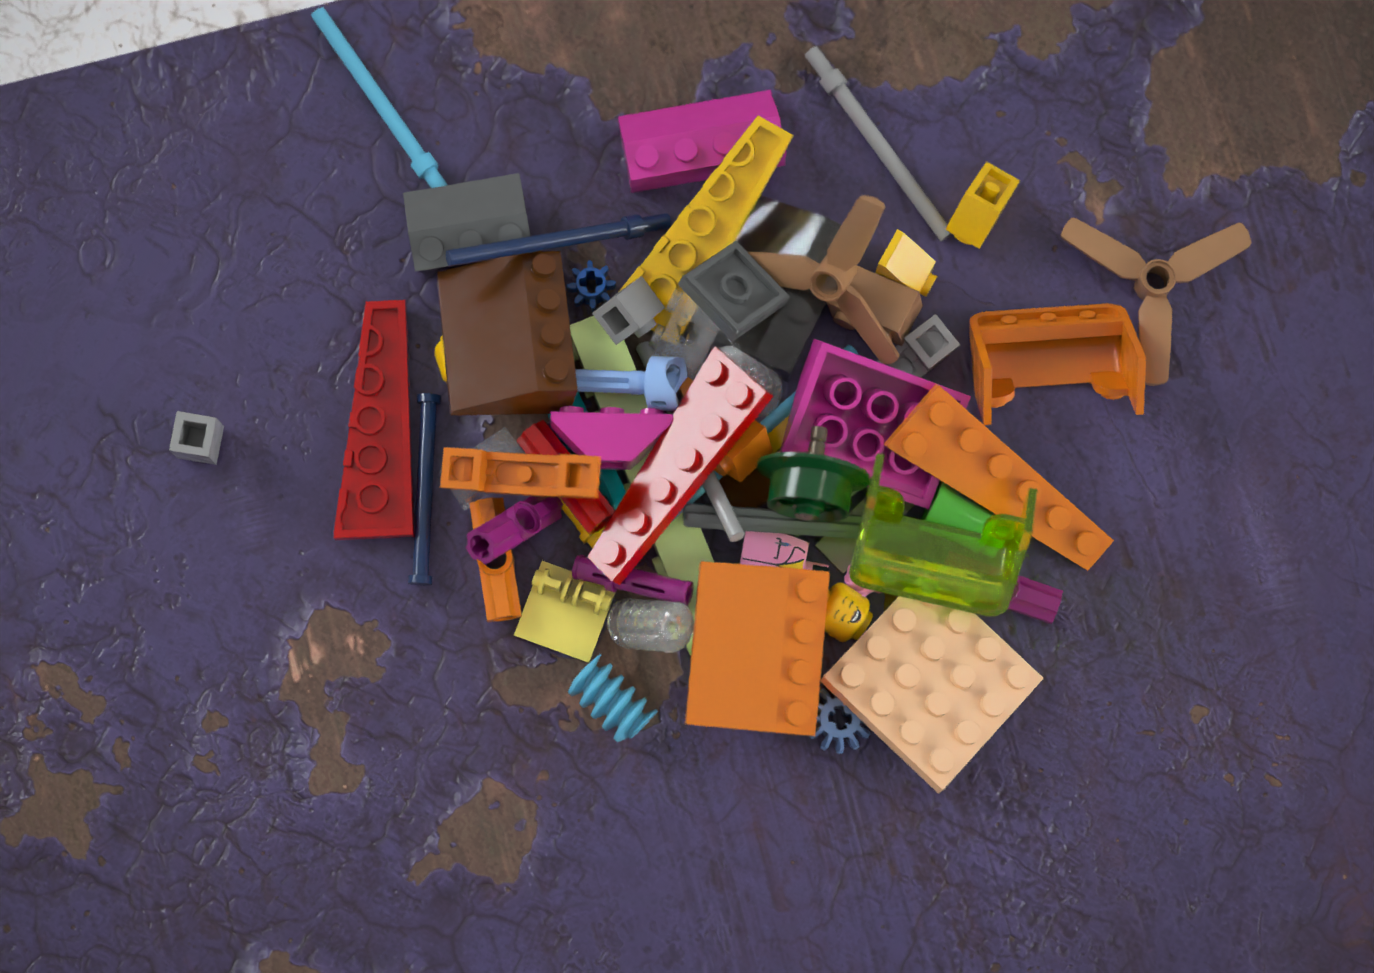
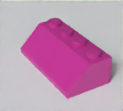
(689, 139)

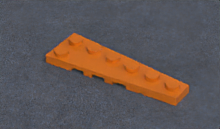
(975, 462)

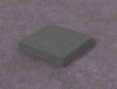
(733, 290)

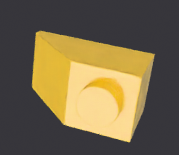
(982, 205)
(907, 264)

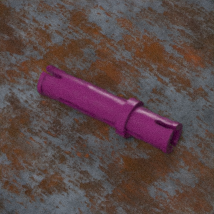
(637, 582)

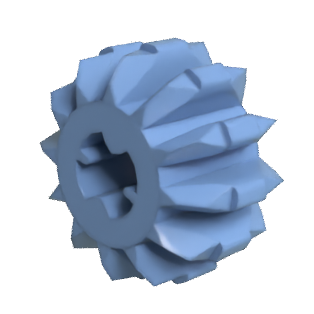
(829, 729)

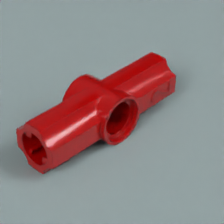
(590, 512)

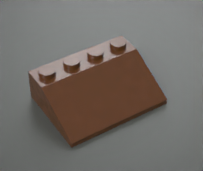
(507, 336)

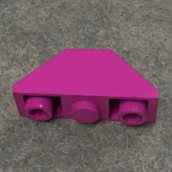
(613, 435)

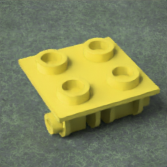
(564, 612)

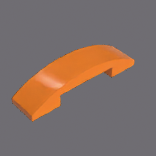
(520, 473)

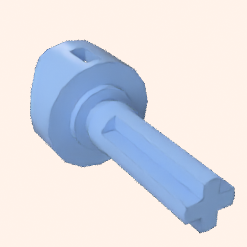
(657, 383)

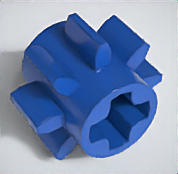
(581, 285)

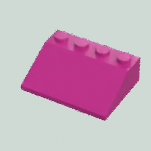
(861, 409)

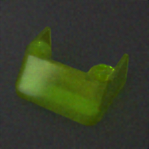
(938, 560)

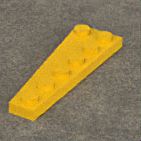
(715, 213)

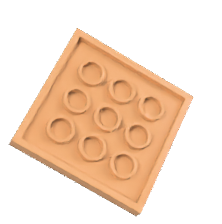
(931, 685)

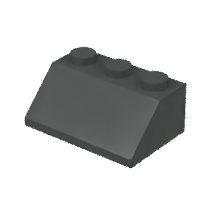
(463, 217)

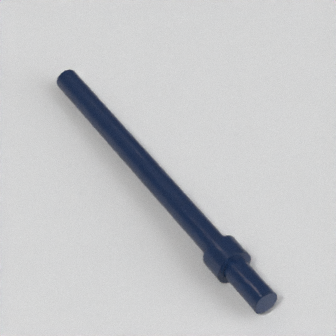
(629, 227)

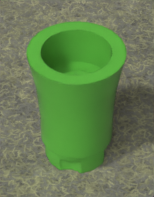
(955, 510)

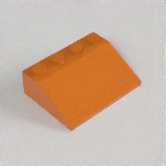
(757, 648)

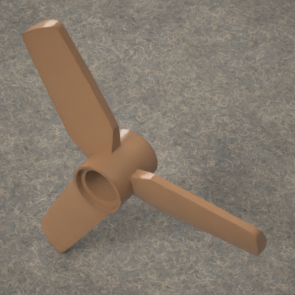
(1182, 267)
(833, 276)

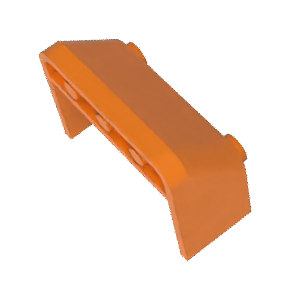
(1055, 348)

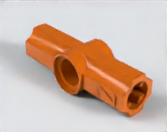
(500, 584)

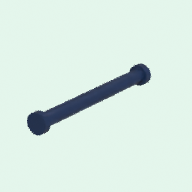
(424, 489)

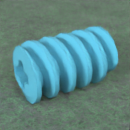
(610, 700)

